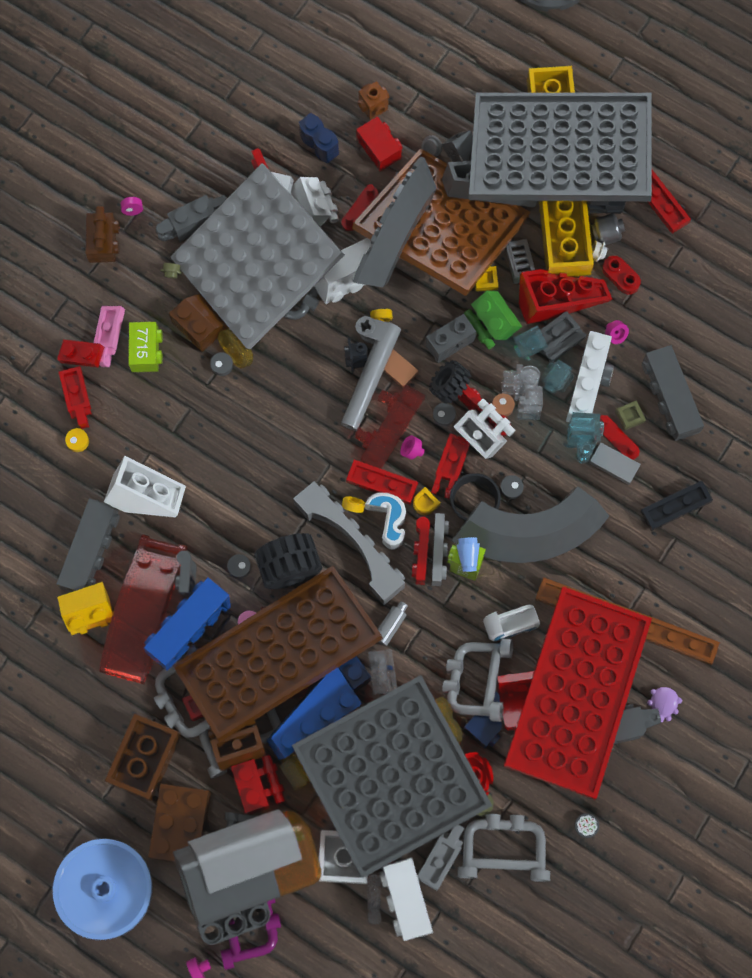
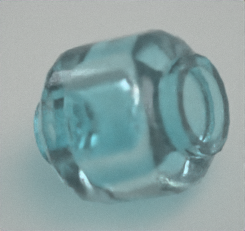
(557, 376)

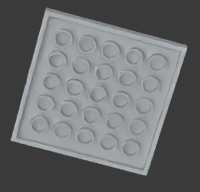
(256, 256)

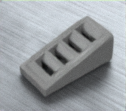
(528, 258)

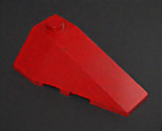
(550, 295)

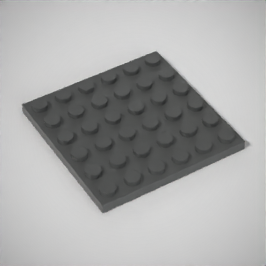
(391, 776)

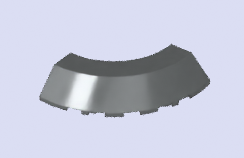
(397, 225)
(536, 535)

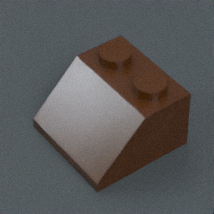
(197, 321)

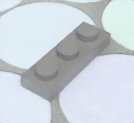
(440, 549)

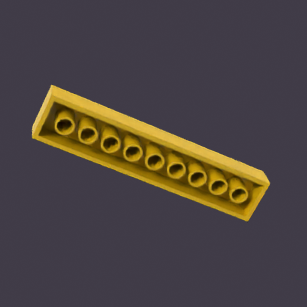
(562, 222)

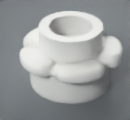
(599, 250)

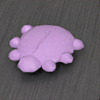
(665, 701)

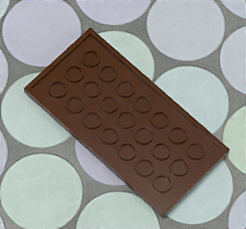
(277, 653)

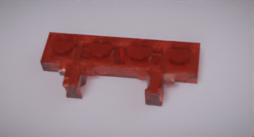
(401, 412)

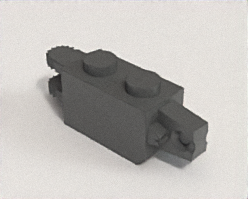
(188, 218)
(635, 722)

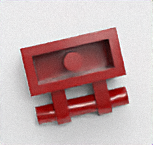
(251, 787)

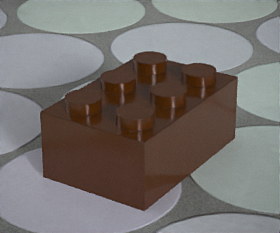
(143, 757)
(178, 819)

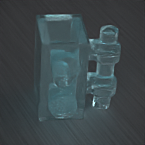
(584, 433)

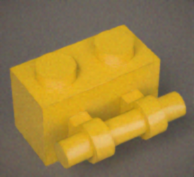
(86, 609)

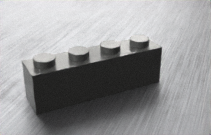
(673, 393)
(88, 546)

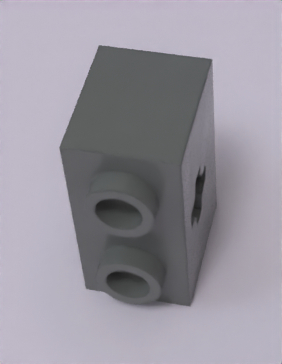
(450, 338)

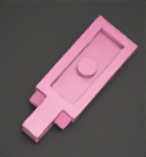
(108, 331)

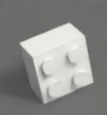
(336, 861)

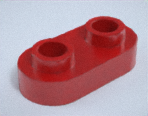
(620, 274)

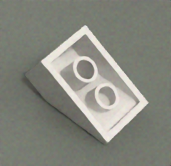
(144, 490)

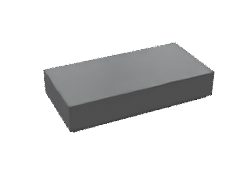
(614, 463)

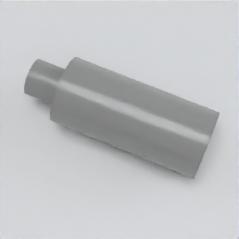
(392, 622)

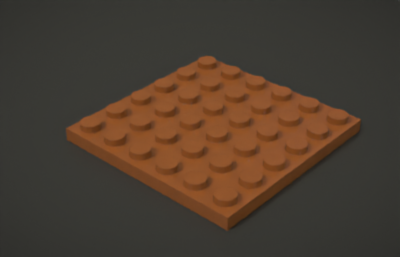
(455, 235)

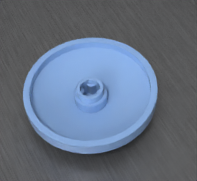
(102, 889)

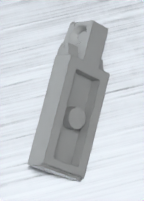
(441, 858)

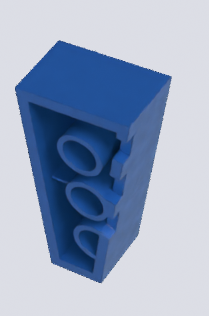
(187, 623)
(323, 705)

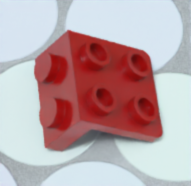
(512, 694)

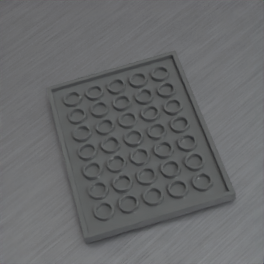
(562, 147)

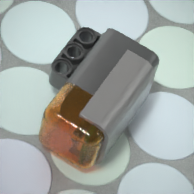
(243, 869)

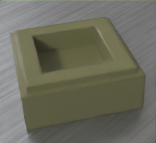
(630, 415)

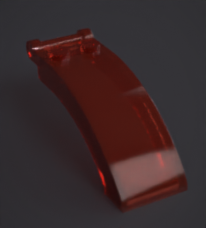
(140, 610)

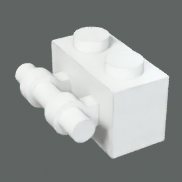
(315, 199)
(481, 433)

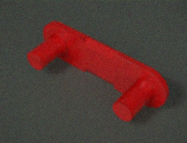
(362, 202)
(619, 438)

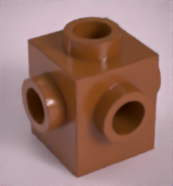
(373, 100)

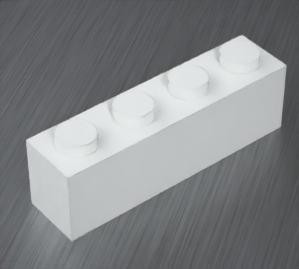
(589, 374)

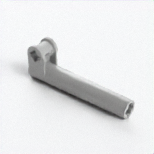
(383, 337)

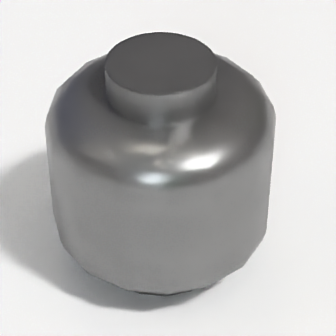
(608, 229)

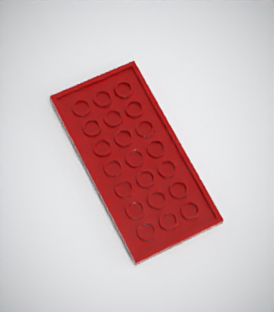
(578, 693)

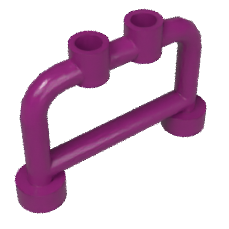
(235, 954)

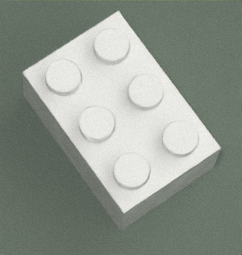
(340, 277)
(406, 899)

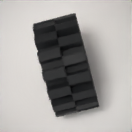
(449, 381)

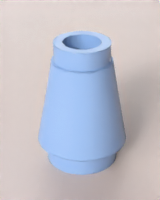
(468, 553)

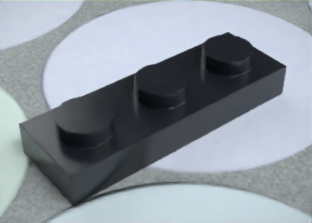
(676, 505)

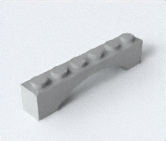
(316, 504)

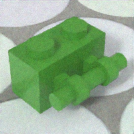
(496, 316)

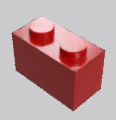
(379, 143)

